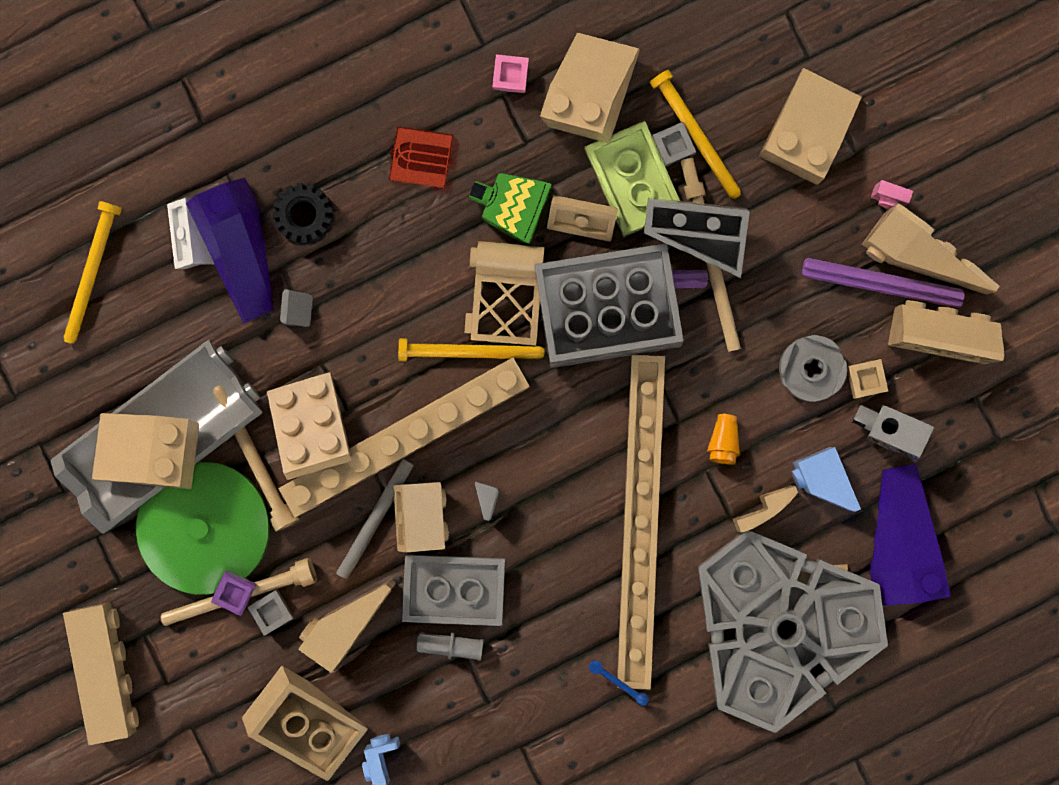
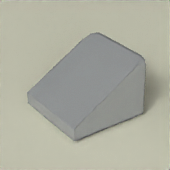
(296, 308)
(487, 497)

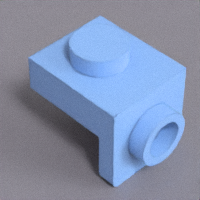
(375, 766)

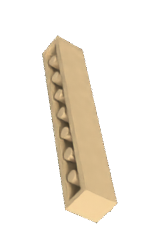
(406, 437)

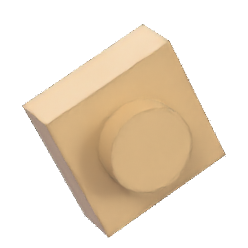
(867, 378)

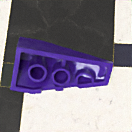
(235, 240)
(906, 545)

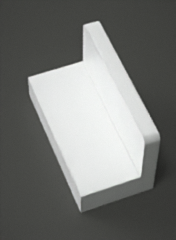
(186, 240)

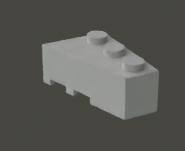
(703, 230)

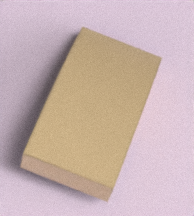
(772, 504)

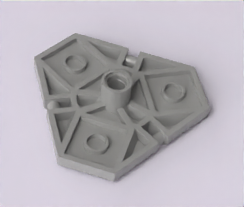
(753, 590)

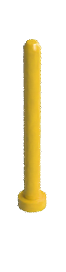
(696, 133)
(90, 270)
(467, 351)

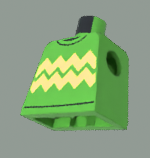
(512, 204)

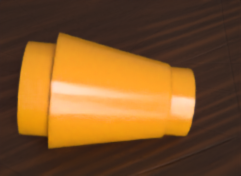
(724, 440)

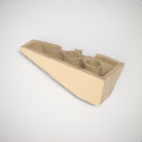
(907, 243)

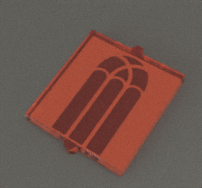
(421, 157)

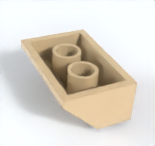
(946, 333)

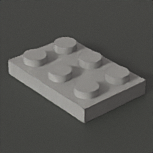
(453, 590)

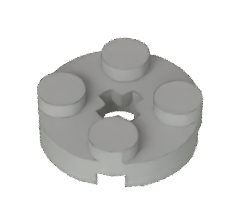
(821, 385)

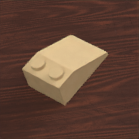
(590, 87)
(810, 127)
(146, 450)
(335, 633)
(303, 724)

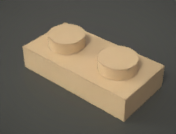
(582, 218)

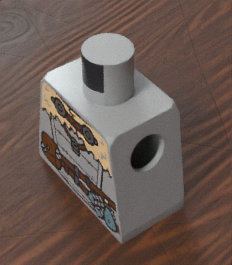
(909, 434)

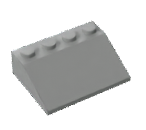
(609, 305)

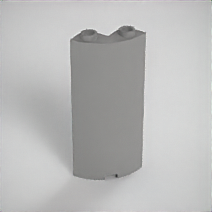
(178, 393)

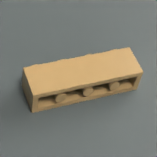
(101, 673)

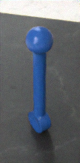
(596, 667)

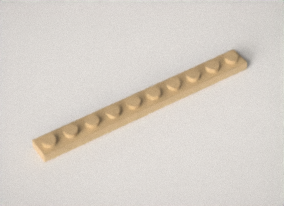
(641, 521)

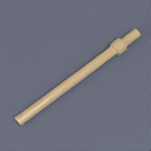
(694, 192)

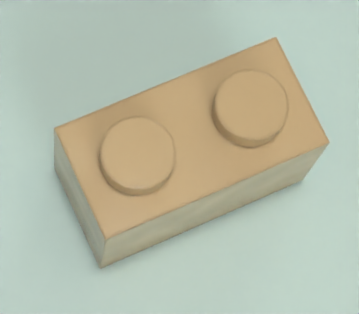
(420, 517)

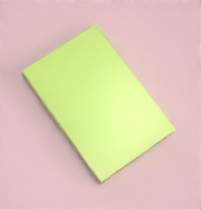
(629, 174)

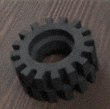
(289, 200)

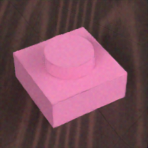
(510, 73)
(891, 194)

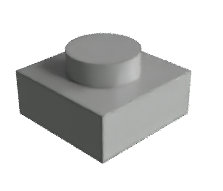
(674, 144)
(270, 612)

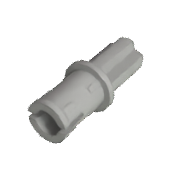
(450, 646)

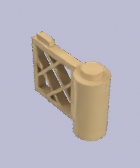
(507, 265)

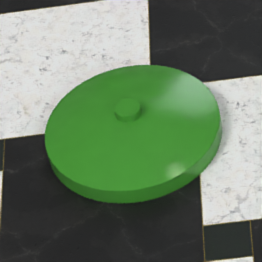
(204, 531)

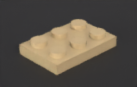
(308, 426)

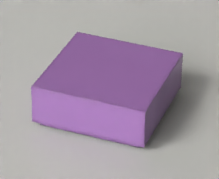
(233, 592)

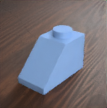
(825, 478)

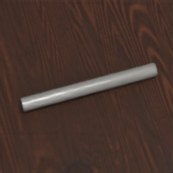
(374, 520)

